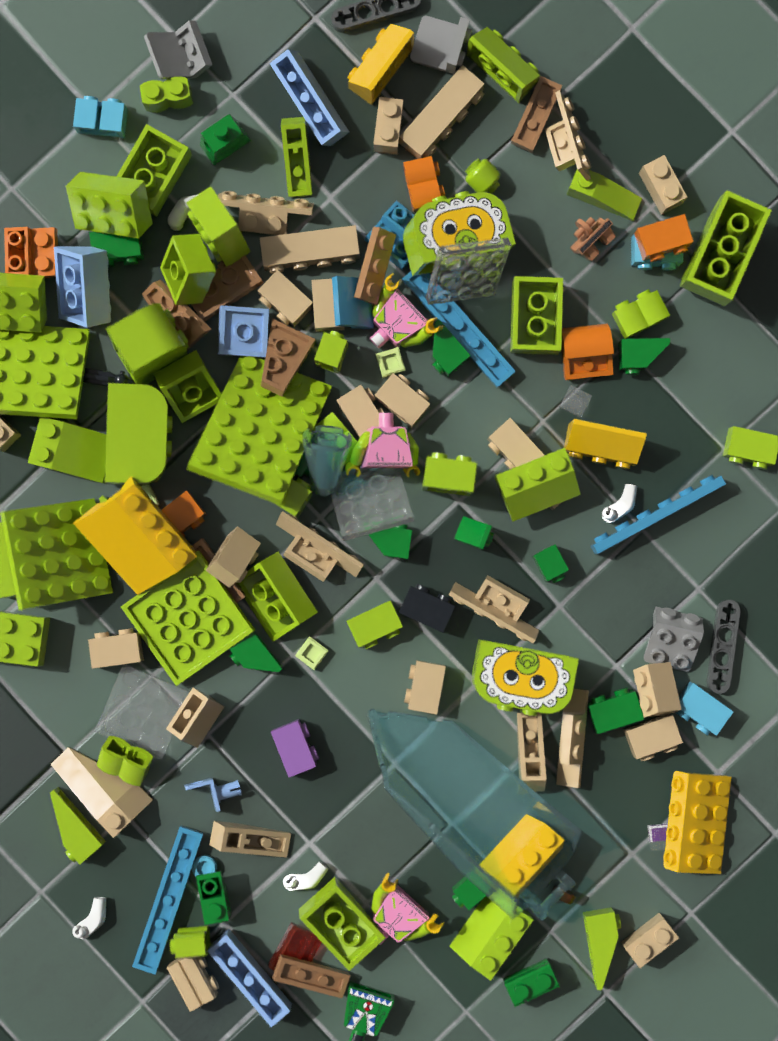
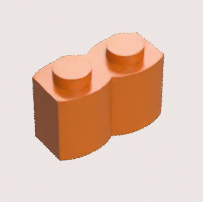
(422, 181)

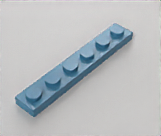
(464, 330)
(666, 508)
(168, 899)

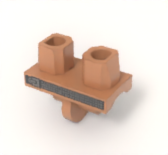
(588, 233)

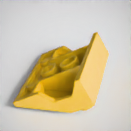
(136, 537)

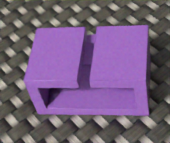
(294, 747)

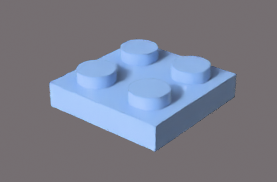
(243, 331)

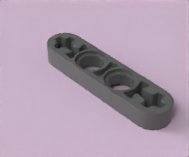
(377, 13)
(725, 646)

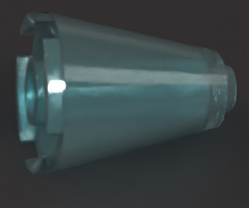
(325, 457)

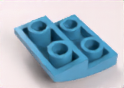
(395, 221)
(347, 309)

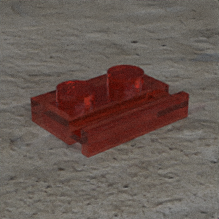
(296, 943)

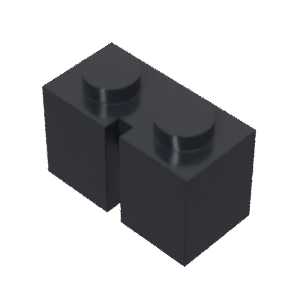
(427, 608)

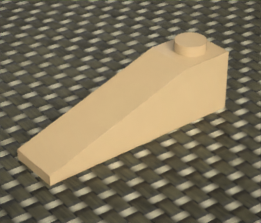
(104, 795)

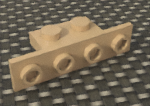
(565, 142)
(265, 214)
(313, 551)
(498, 604)
(572, 740)

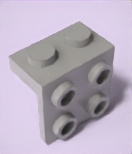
(441, 43)
(179, 52)
(674, 638)

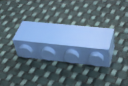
(309, 97)
(250, 978)

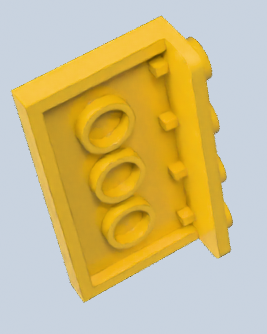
(697, 823)

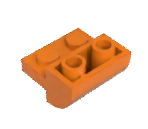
(30, 251)
(587, 351)

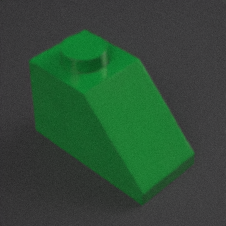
(447, 351)
(639, 353)
(254, 654)

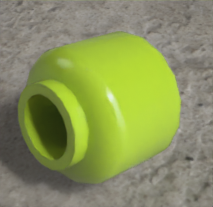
(482, 176)

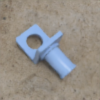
(218, 792)

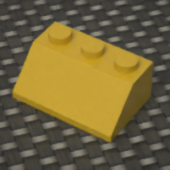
(381, 62)
(604, 443)
(522, 854)

